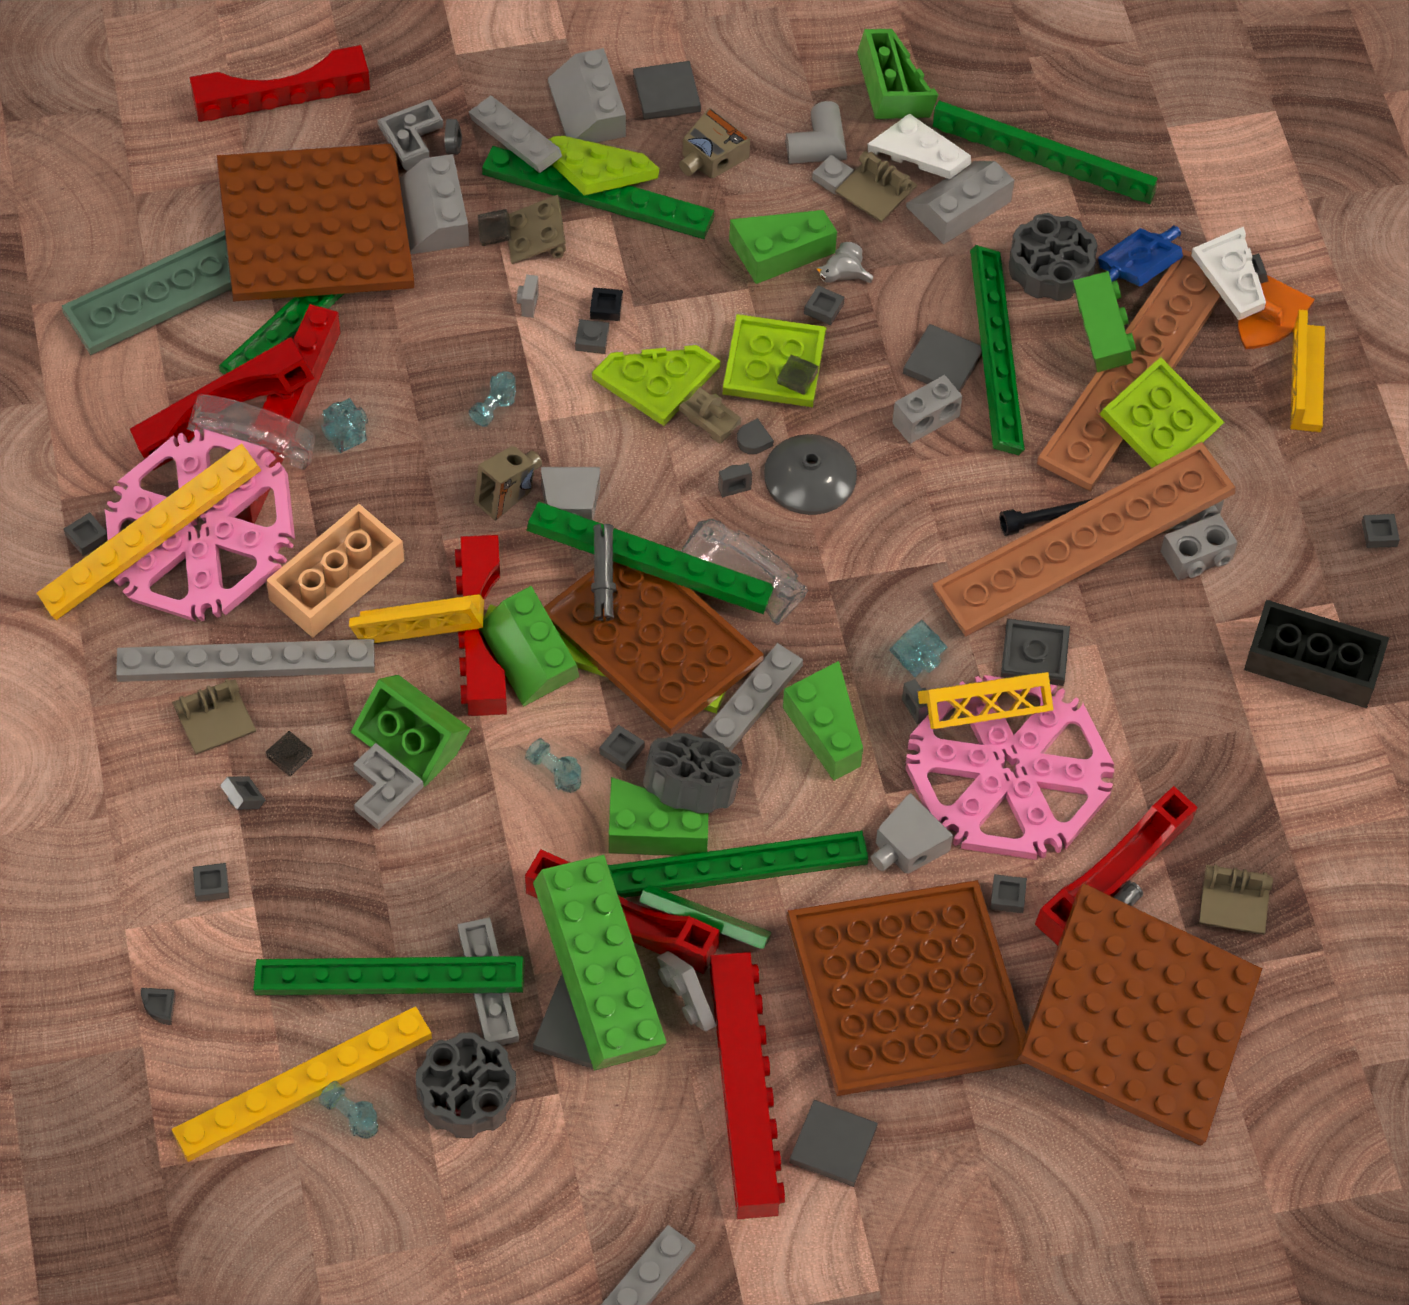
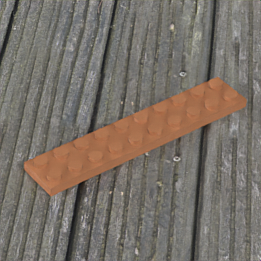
(1161, 328)
(1083, 539)

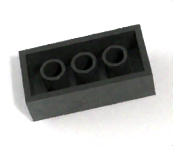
(1316, 653)

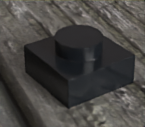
(606, 304)

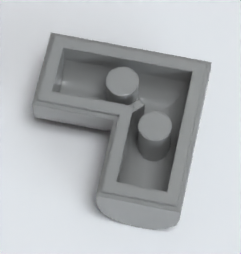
(406, 127)
(823, 141)

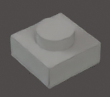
(831, 173)
(528, 295)

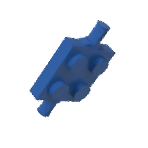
(1142, 256)

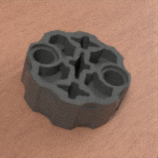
(1051, 255)
(692, 773)
(489, 1085)

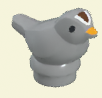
(845, 265)

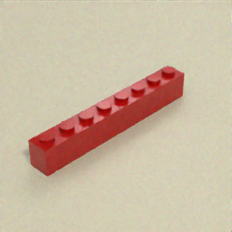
(316, 341)
(744, 1086)

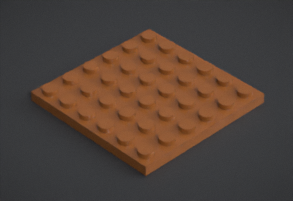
(314, 222)
(907, 987)
(1141, 1014)

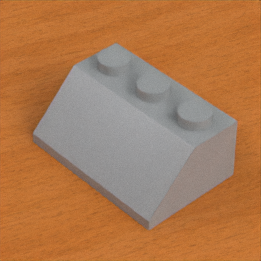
(588, 98)
(963, 200)
(434, 206)

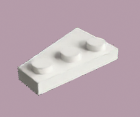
(921, 145)
(1231, 272)

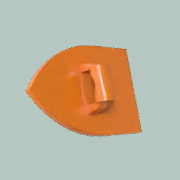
(1276, 319)

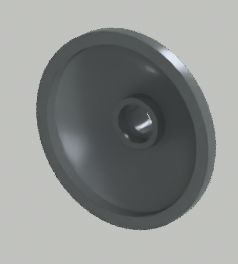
(806, 486)

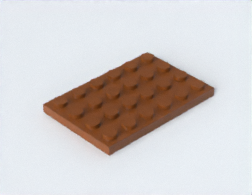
(660, 647)

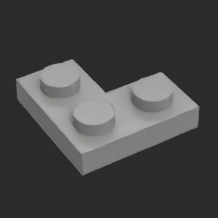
(392, 786)
(683, 979)

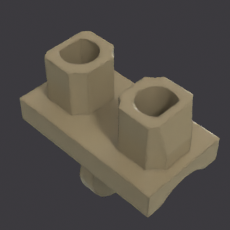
(710, 414)

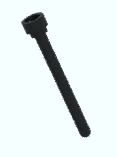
(1013, 521)

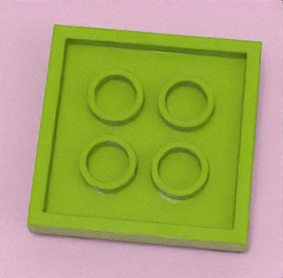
(761, 351)
(1161, 415)

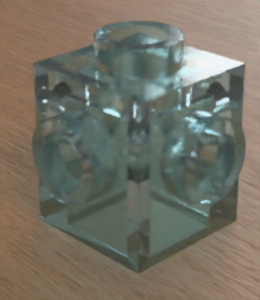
(344, 425)
(919, 649)

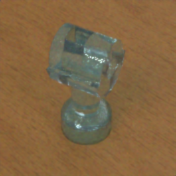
(501, 394)
(565, 769)
(360, 1115)

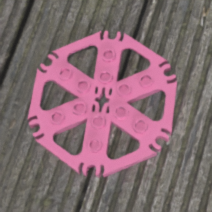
(219, 531)
(1022, 791)

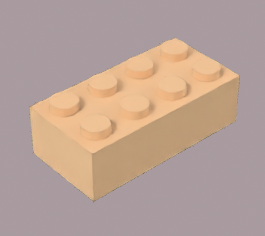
(335, 570)

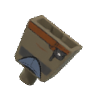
(713, 146)
(505, 480)

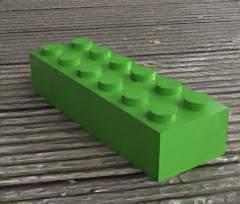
(599, 962)

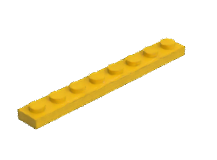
(148, 531)
(301, 1084)

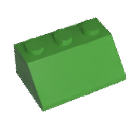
(528, 647)
(410, 727)

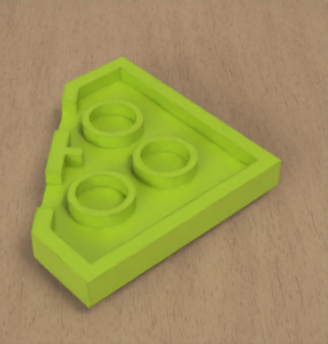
(601, 167)
(656, 378)

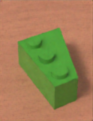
(891, 77)
(781, 242)
(1104, 321)
(826, 719)
(649, 827)

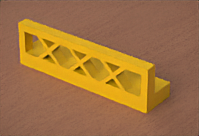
(1307, 375)
(419, 619)
(981, 689)

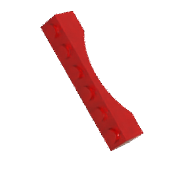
(223, 96)
(272, 372)
(485, 677)
(1139, 847)
(654, 930)

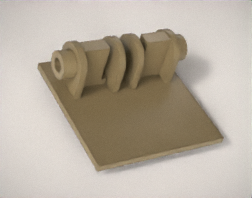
(876, 186)
(537, 230)
(214, 716)
(1235, 899)

